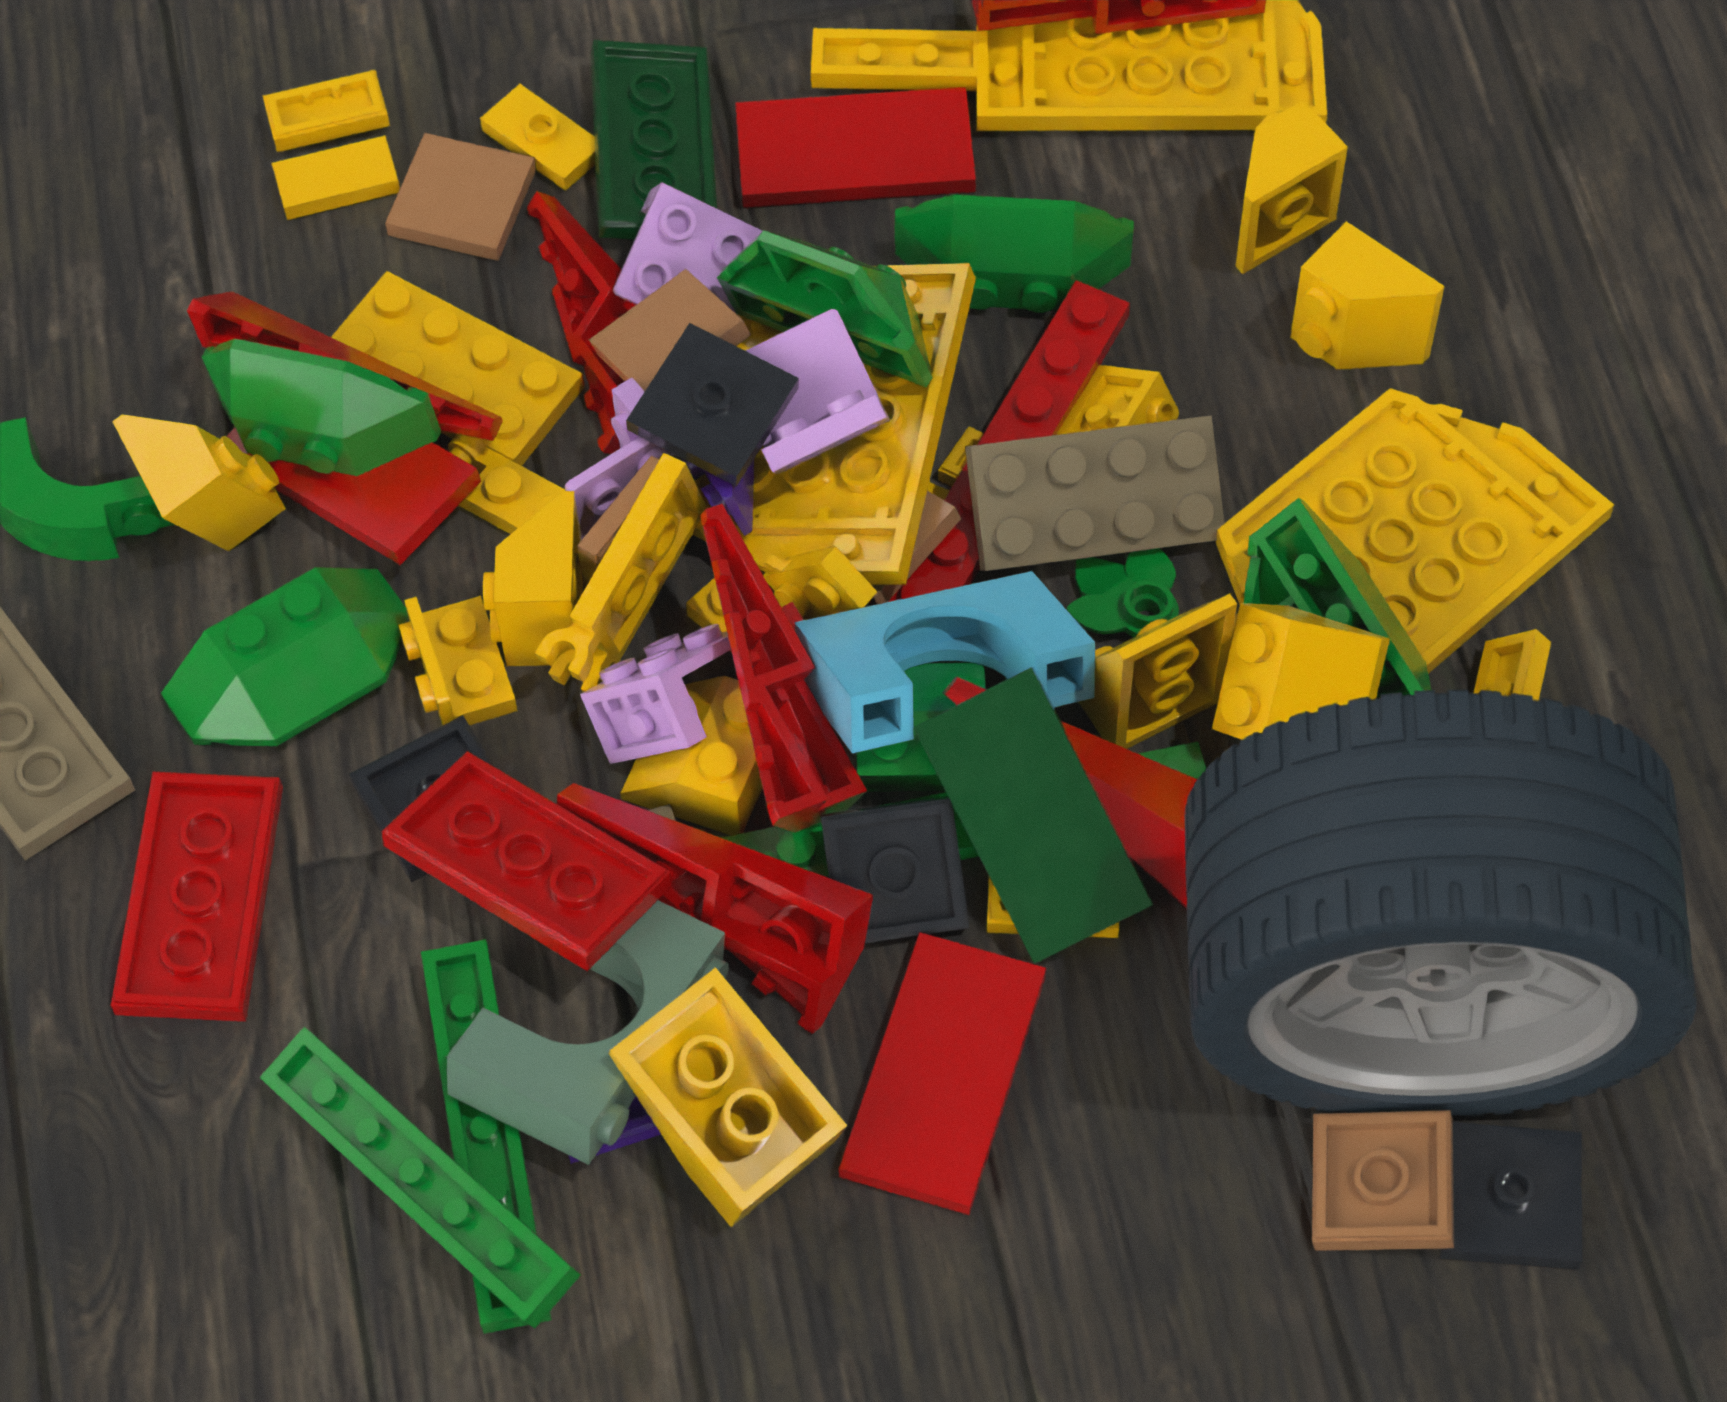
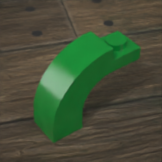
(63, 517)

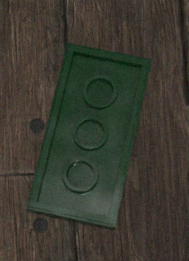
(649, 128)
(1033, 815)

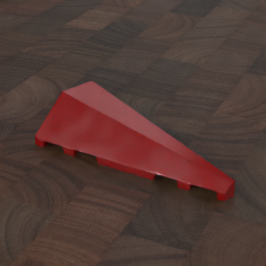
(1109, 15)
(583, 302)
(233, 316)
(794, 745)
(1139, 795)
(777, 918)

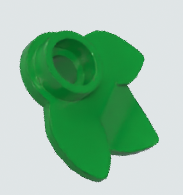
(1117, 592)

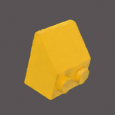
(1289, 183)
(1364, 305)
(201, 479)
(535, 581)
(1293, 664)
(711, 780)

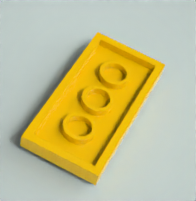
(465, 359)

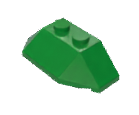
(1018, 248)
(792, 281)
(317, 408)
(1309, 568)
(289, 659)

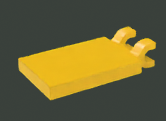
(627, 577)

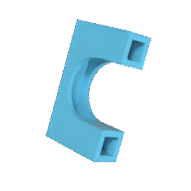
(990, 623)

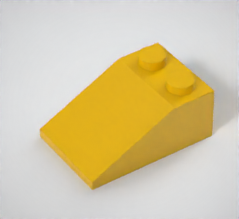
(1162, 674)
(726, 1096)

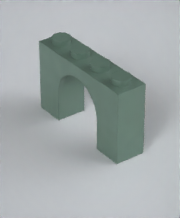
(575, 1091)

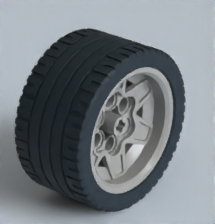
(1436, 906)

